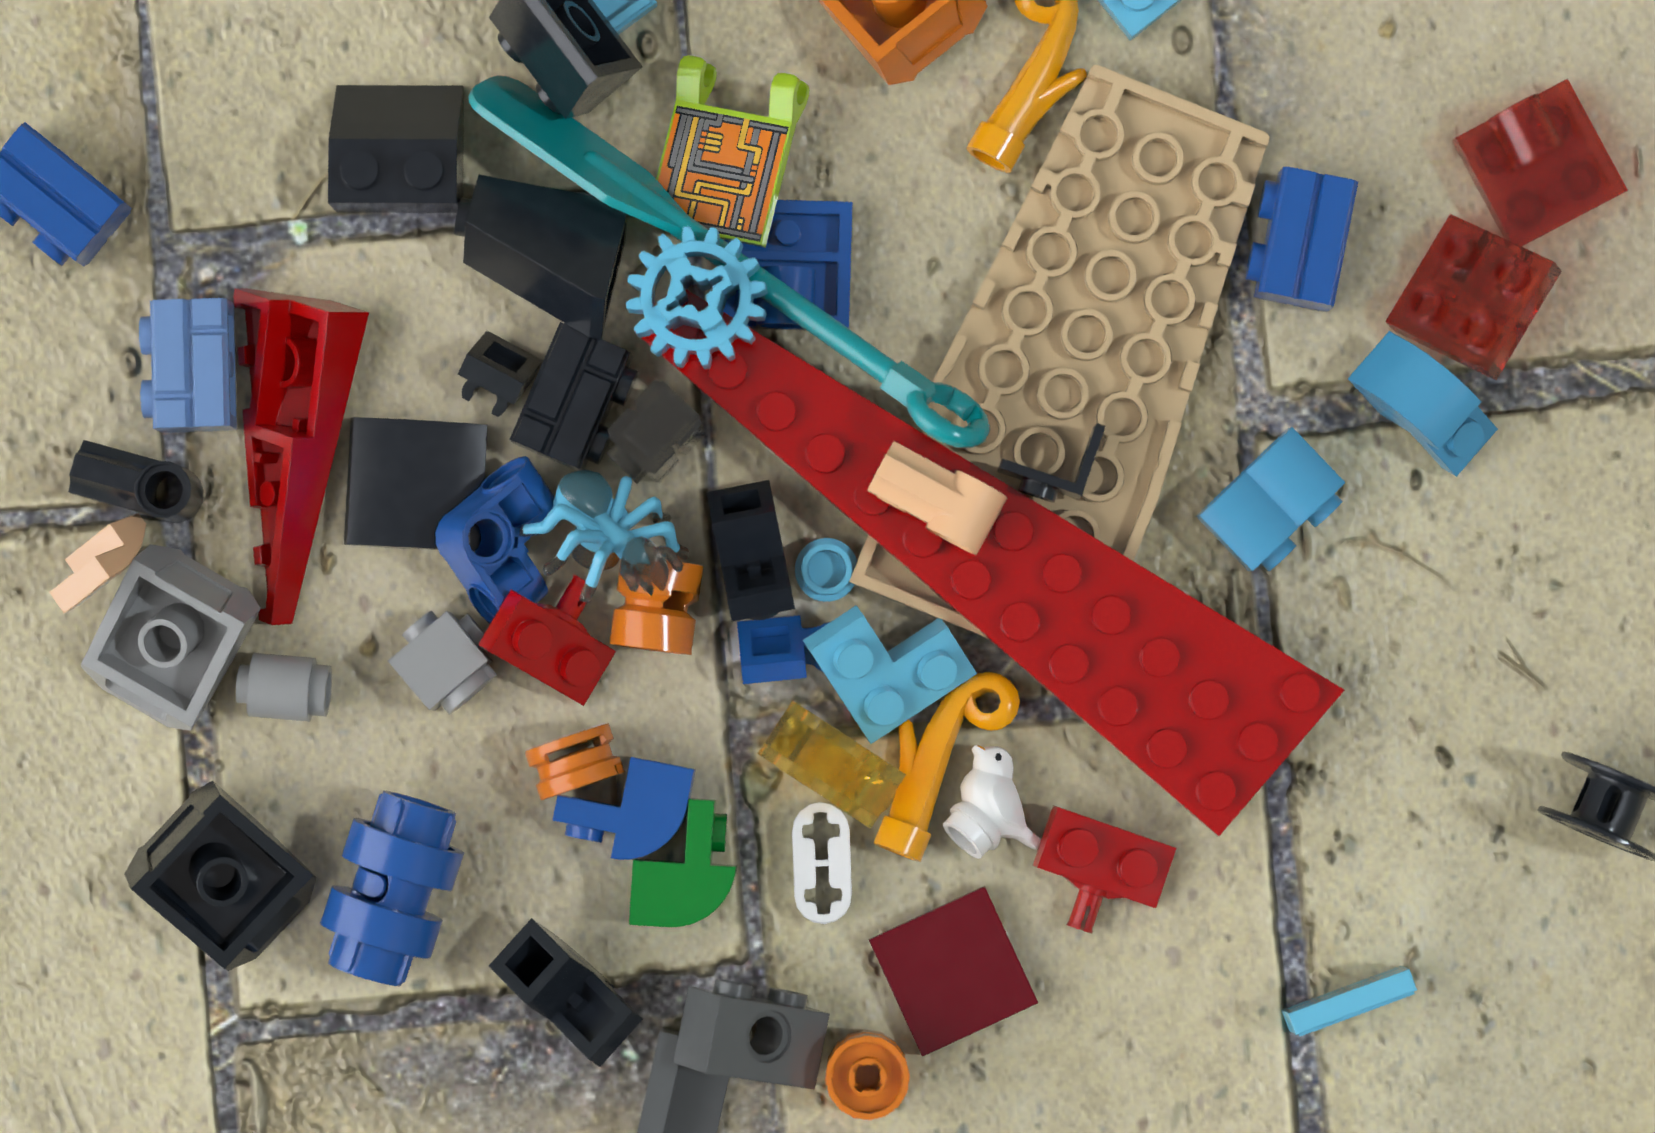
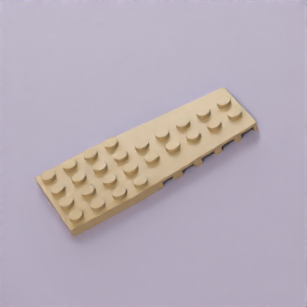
(1098, 311)

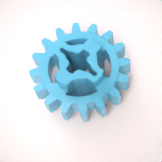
(670, 314)

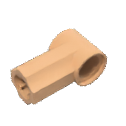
(949, 502)

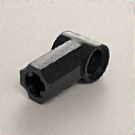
(132, 481)

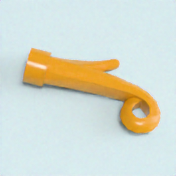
(1034, 89)
(925, 765)

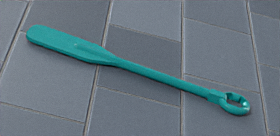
(635, 191)

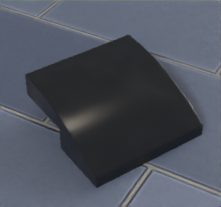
(408, 478)

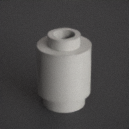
(284, 687)

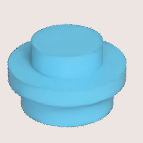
(825, 569)

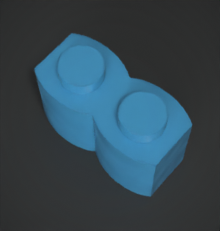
(1272, 500)

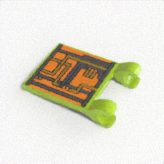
(729, 162)

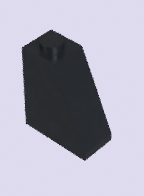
(545, 247)

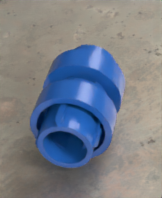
(384, 913)

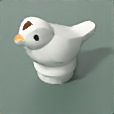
(988, 806)

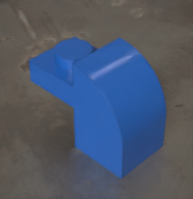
(649, 814)

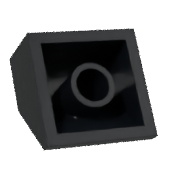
(566, 50)
(396, 149)

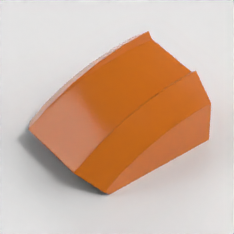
(904, 35)

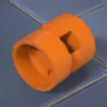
(661, 619)
(867, 1075)

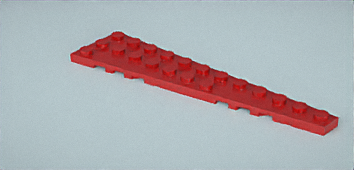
(1122, 648)

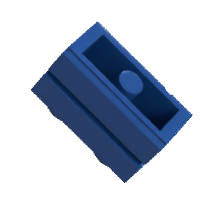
(56, 198)
(1303, 238)

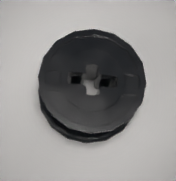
(1606, 806)

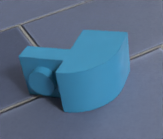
(1425, 401)

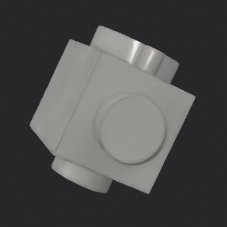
(444, 660)

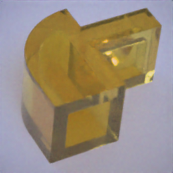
(832, 764)

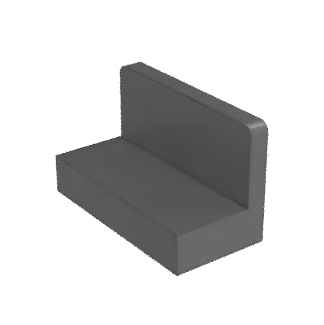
(679, 1096)

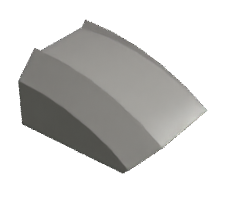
(169, 636)

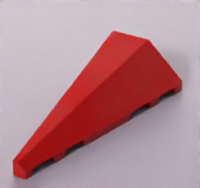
(300, 381)

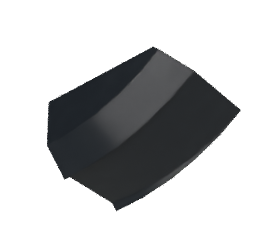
(220, 878)

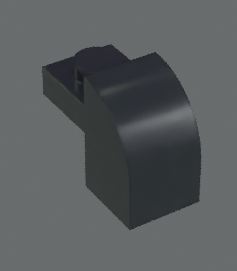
(750, 551)
(566, 991)

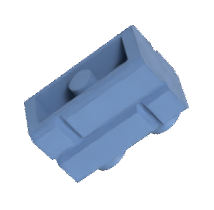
(190, 365)

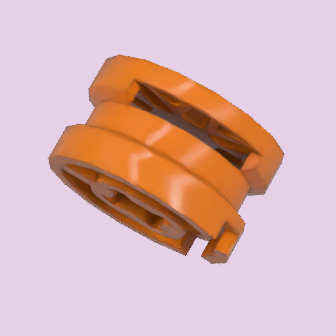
(575, 768)

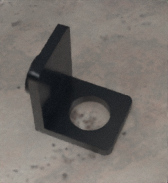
(1048, 486)

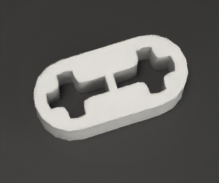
(805, 863)

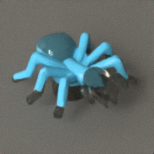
(605, 535)

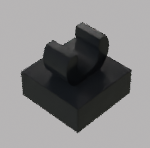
(499, 369)

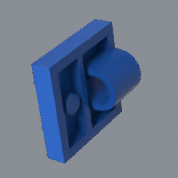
(808, 253)

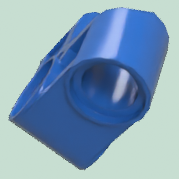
(499, 507)

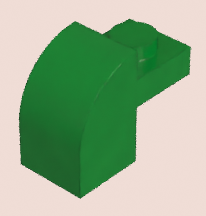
(688, 890)

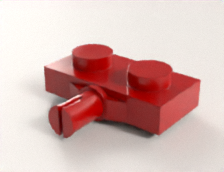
(549, 642)
(1102, 863)

